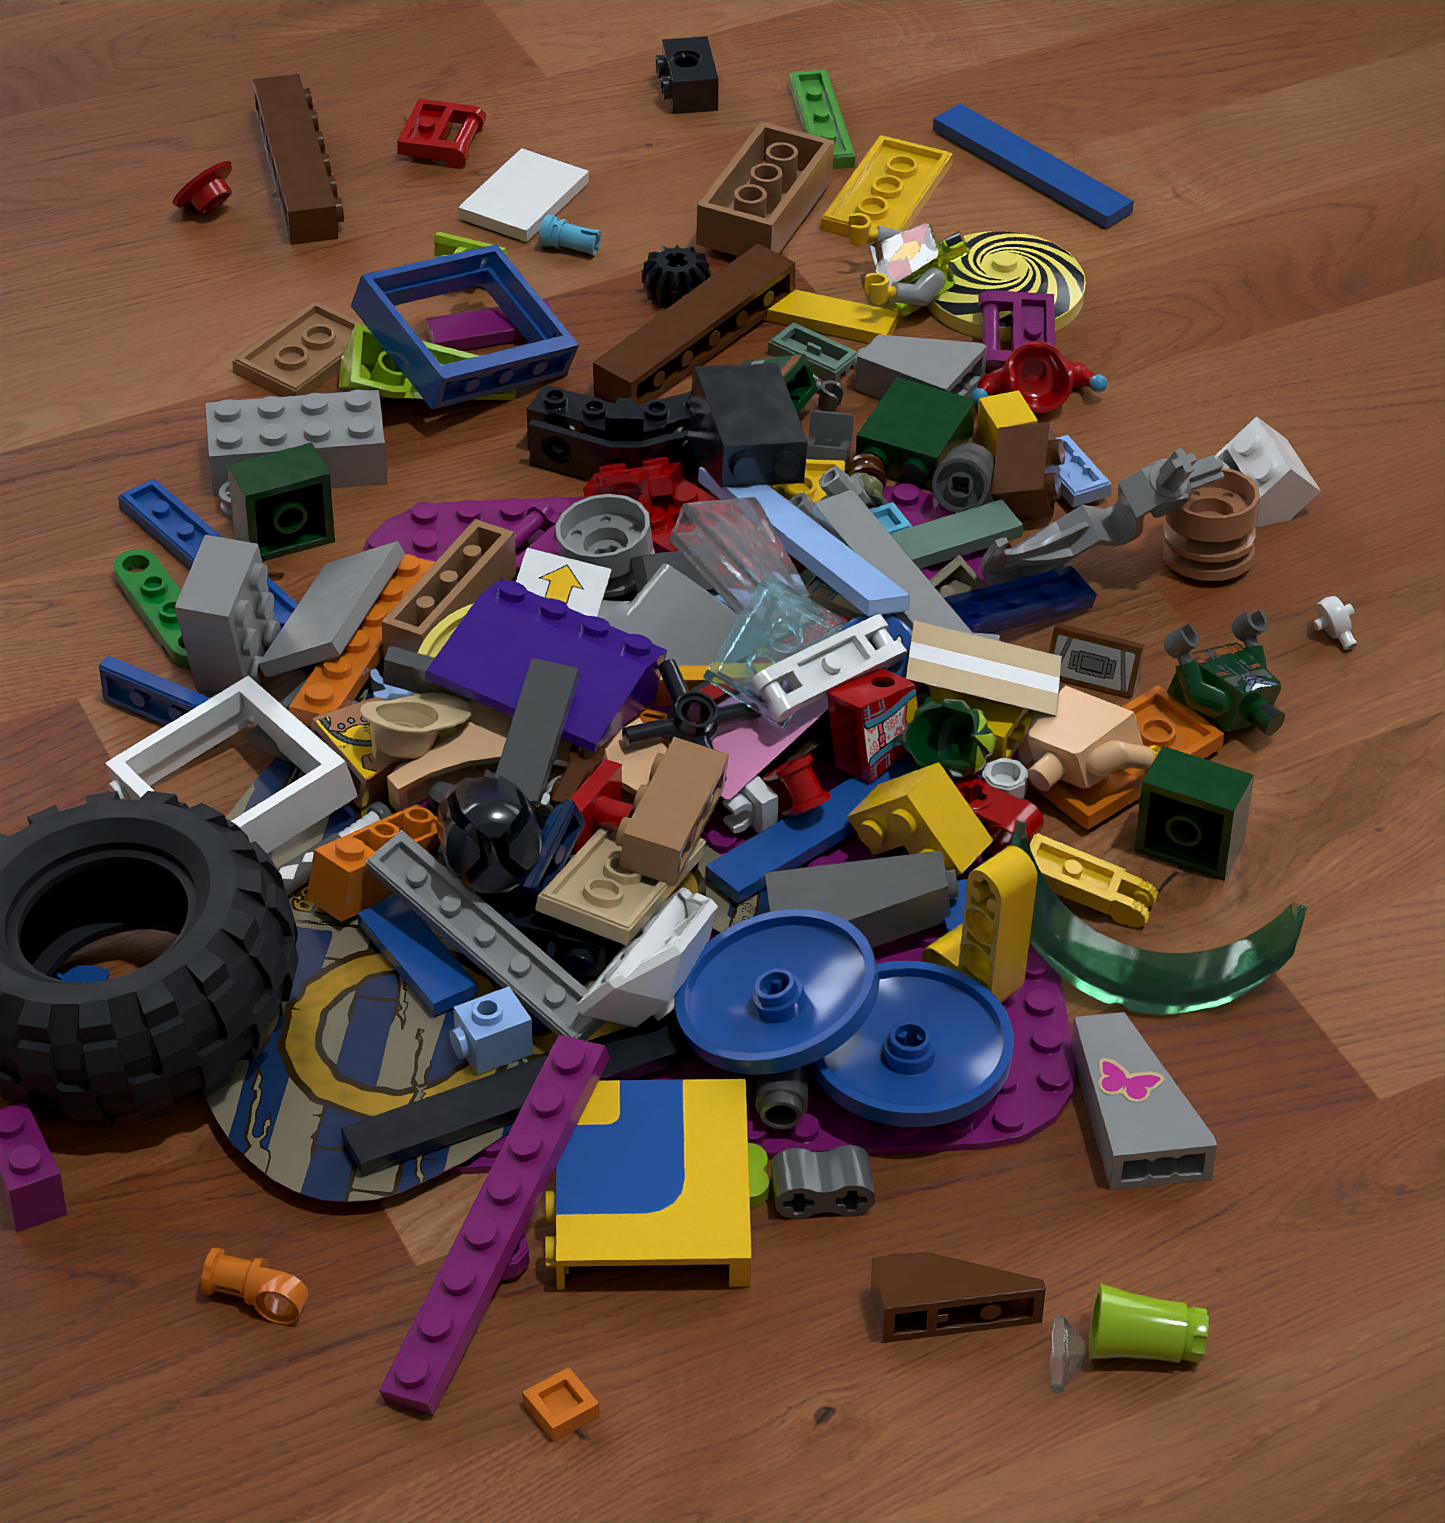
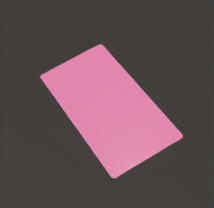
(758, 742)

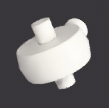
(1335, 620)

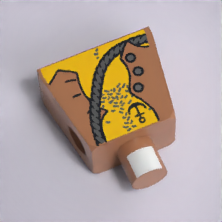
(350, 738)

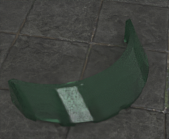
(1151, 979)

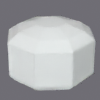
(1007, 776)

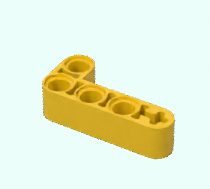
(995, 925)

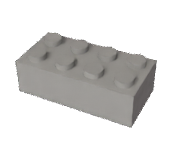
(340, 425)

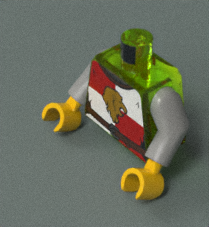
(908, 263)

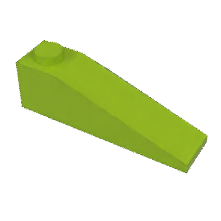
(369, 367)

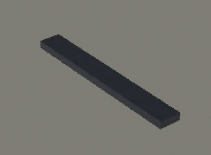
(499, 1097)

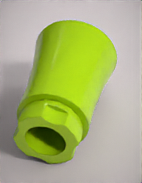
(1145, 1328)

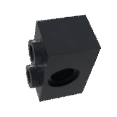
(688, 75)

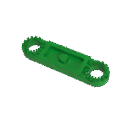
(153, 598)

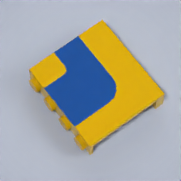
(655, 1179)

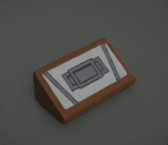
(1097, 660)

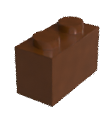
(1028, 470)

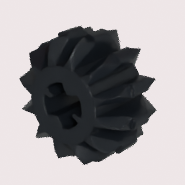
(673, 273)

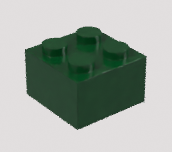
(282, 501)
(1193, 812)

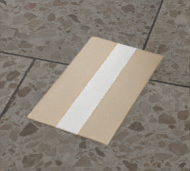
(984, 667)

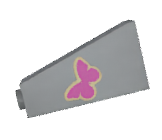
(1136, 1109)

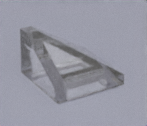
(1066, 1353)

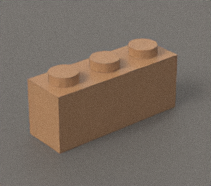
(672, 810)

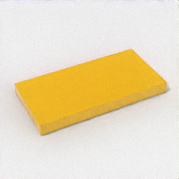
(889, 185)

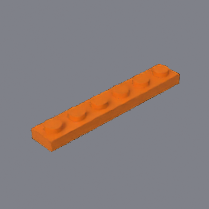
(340, 679)

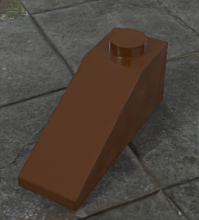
(943, 1295)

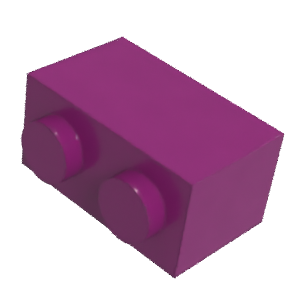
(28, 1173)

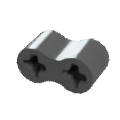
(822, 1182)

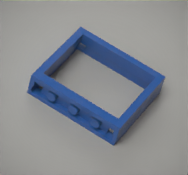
(544, 358)

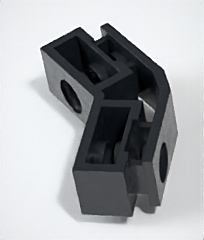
(583, 433)

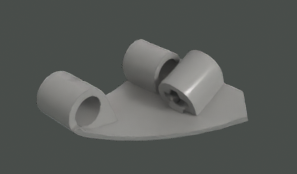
(676, 617)

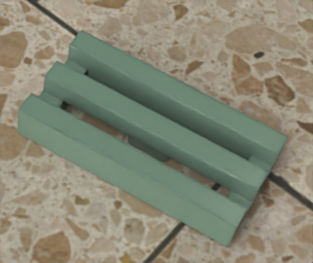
(824, 355)

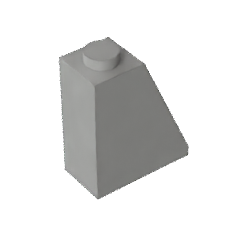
(930, 362)

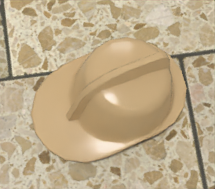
(409, 725)

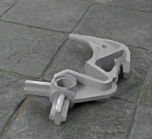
(1154, 489)

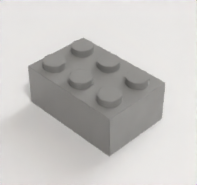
(226, 614)

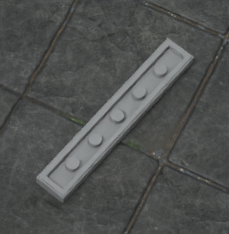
(861, 531)
(483, 935)

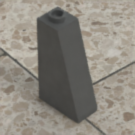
(877, 896)

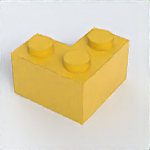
(923, 815)

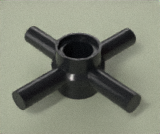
(687, 707)

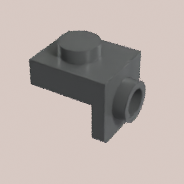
(830, 436)

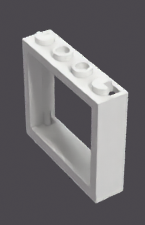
(277, 818)

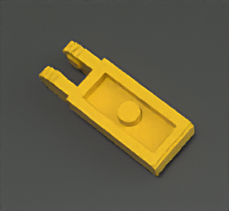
(1093, 882)

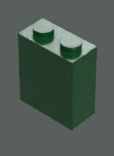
(916, 430)

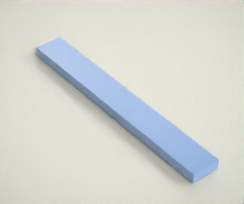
(821, 551)

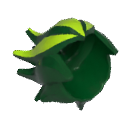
(948, 735)

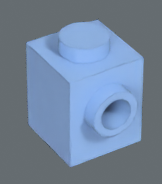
(492, 1031)

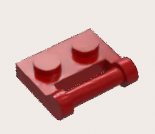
(429, 126)

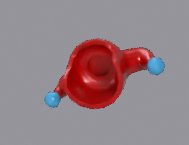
(1040, 376)

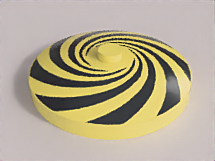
(1009, 264)

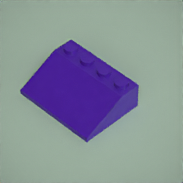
(511, 625)

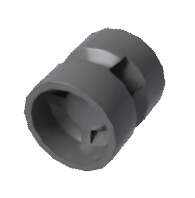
(964, 477)

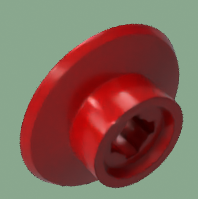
(206, 190)

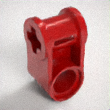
(796, 786)
(999, 811)

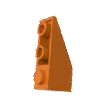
(339, 871)

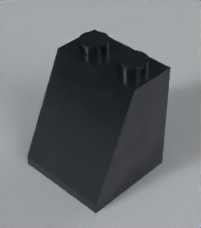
(745, 426)

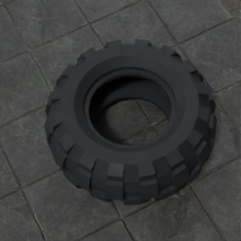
(179, 1018)

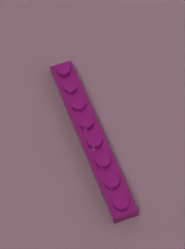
(494, 1225)

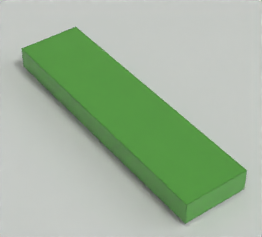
(821, 113)

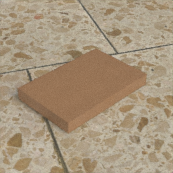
(298, 352)

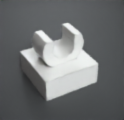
(752, 806)

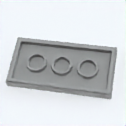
(331, 610)

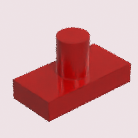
(601, 801)

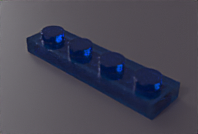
(1023, 601)

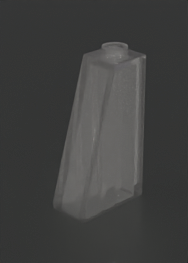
(733, 547)

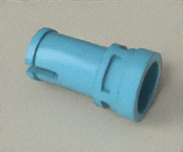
(561, 234)

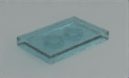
(769, 629)

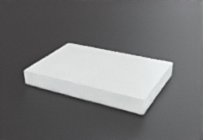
(522, 194)

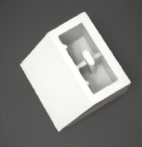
(1274, 468)

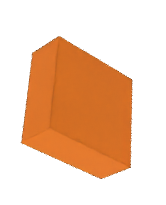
(561, 1404)

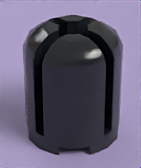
(510, 829)

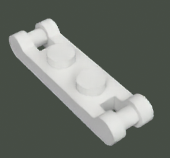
(827, 665)

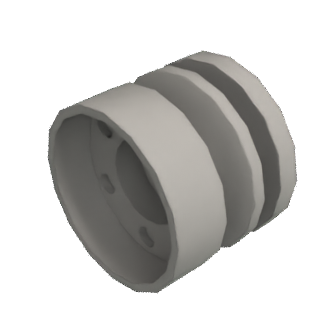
(607, 533)

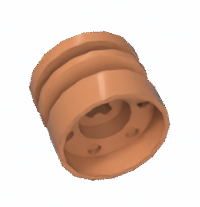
(1214, 530)

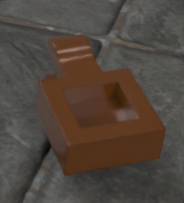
(575, 774)

